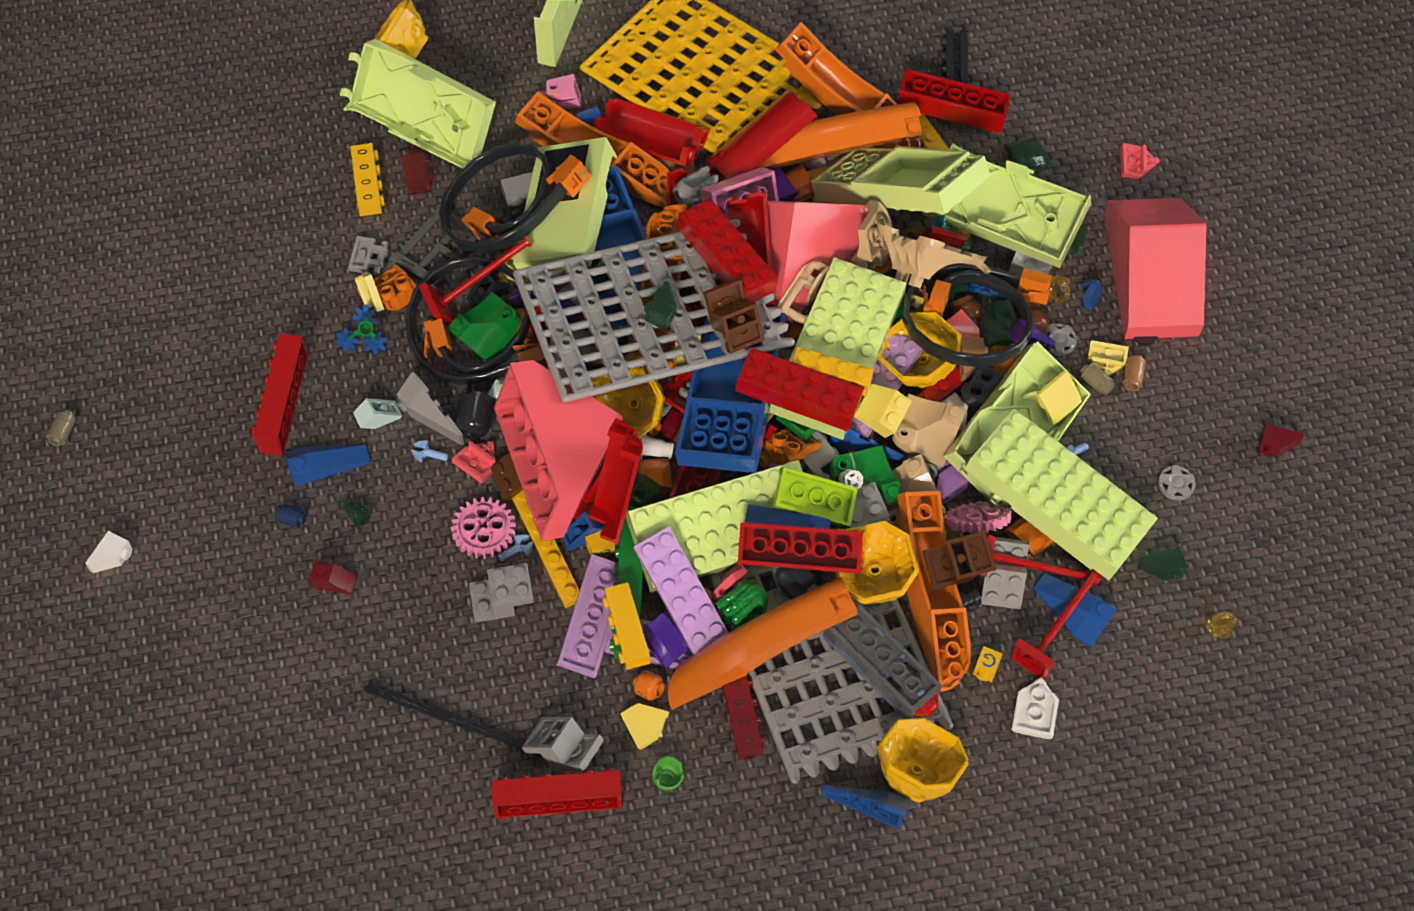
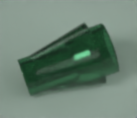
(357, 513)

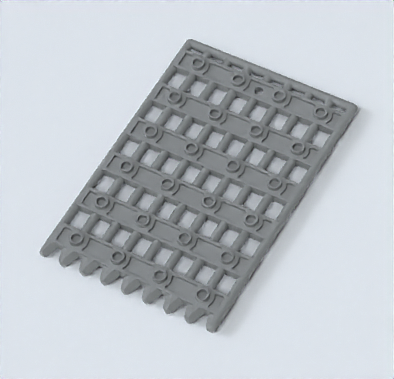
(633, 312)
(844, 741)

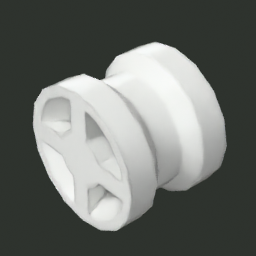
(855, 480)

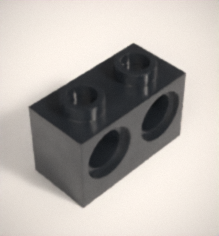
(982, 387)

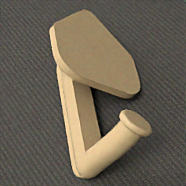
(802, 280)

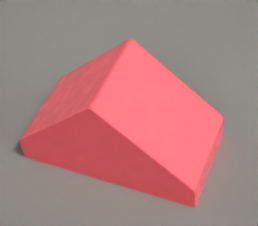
(807, 234)
(1158, 266)
(551, 443)

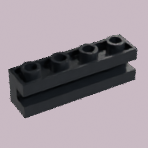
(955, 56)

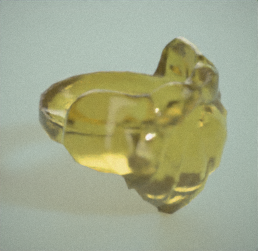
(1062, 281)
(1223, 627)

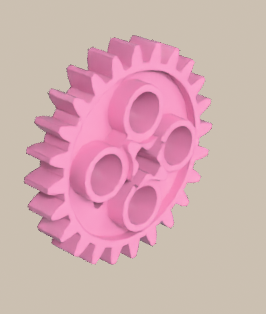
(978, 517)
(496, 537)

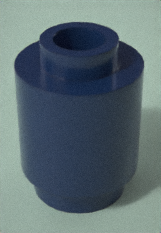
(290, 515)

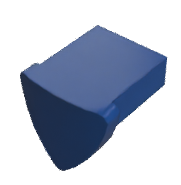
(589, 115)
(1092, 294)

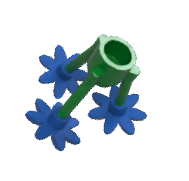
(365, 330)

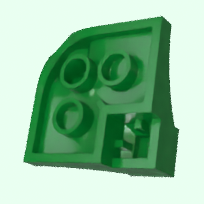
(487, 326)
(873, 467)

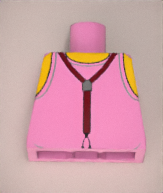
(563, 92)

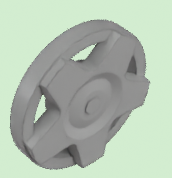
(1060, 334)
(1176, 482)

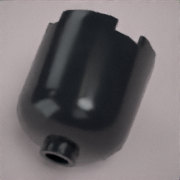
(474, 414)

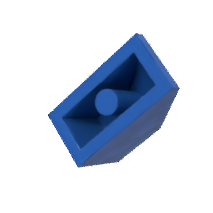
(579, 529)

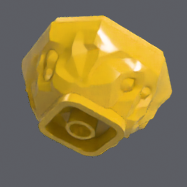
(404, 30)
(927, 368)
(638, 404)
(892, 556)
(921, 759)

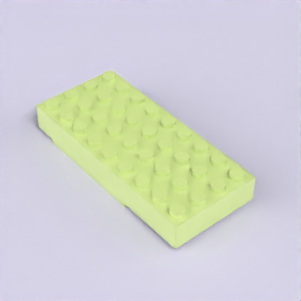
(902, 178)
(848, 323)
(1060, 494)
(708, 519)

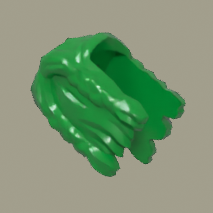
(742, 603)

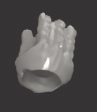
(688, 188)

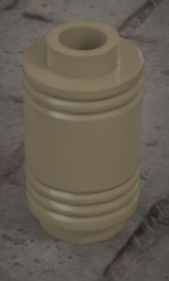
(1097, 379)
(61, 428)

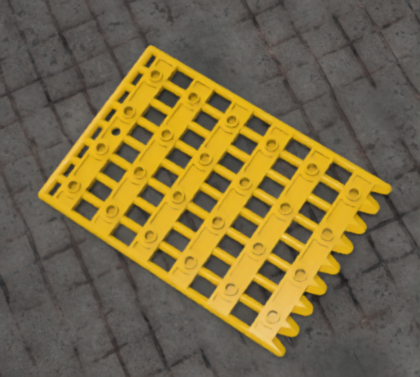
(694, 67)

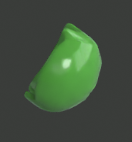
(667, 773)

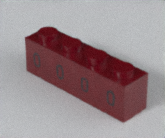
(742, 718)

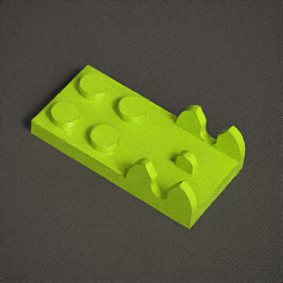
(815, 496)

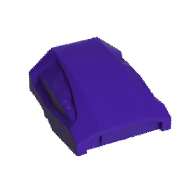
(665, 639)

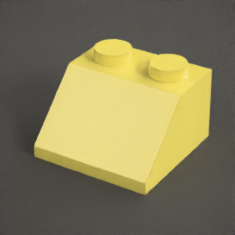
(882, 409)

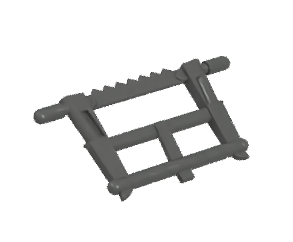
(418, 269)

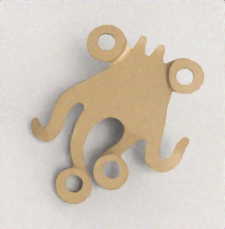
(923, 256)

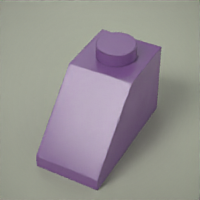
(950, 483)

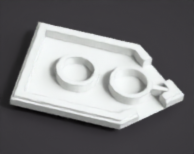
(1035, 710)

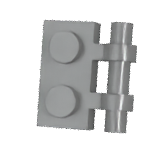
(362, 255)

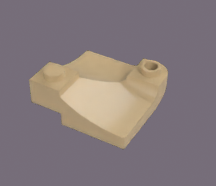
(872, 245)
(929, 428)
(913, 477)

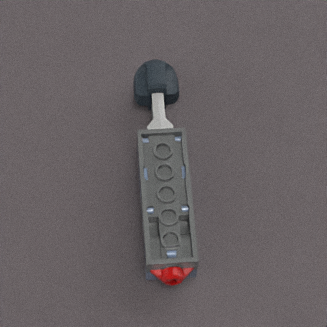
(872, 652)

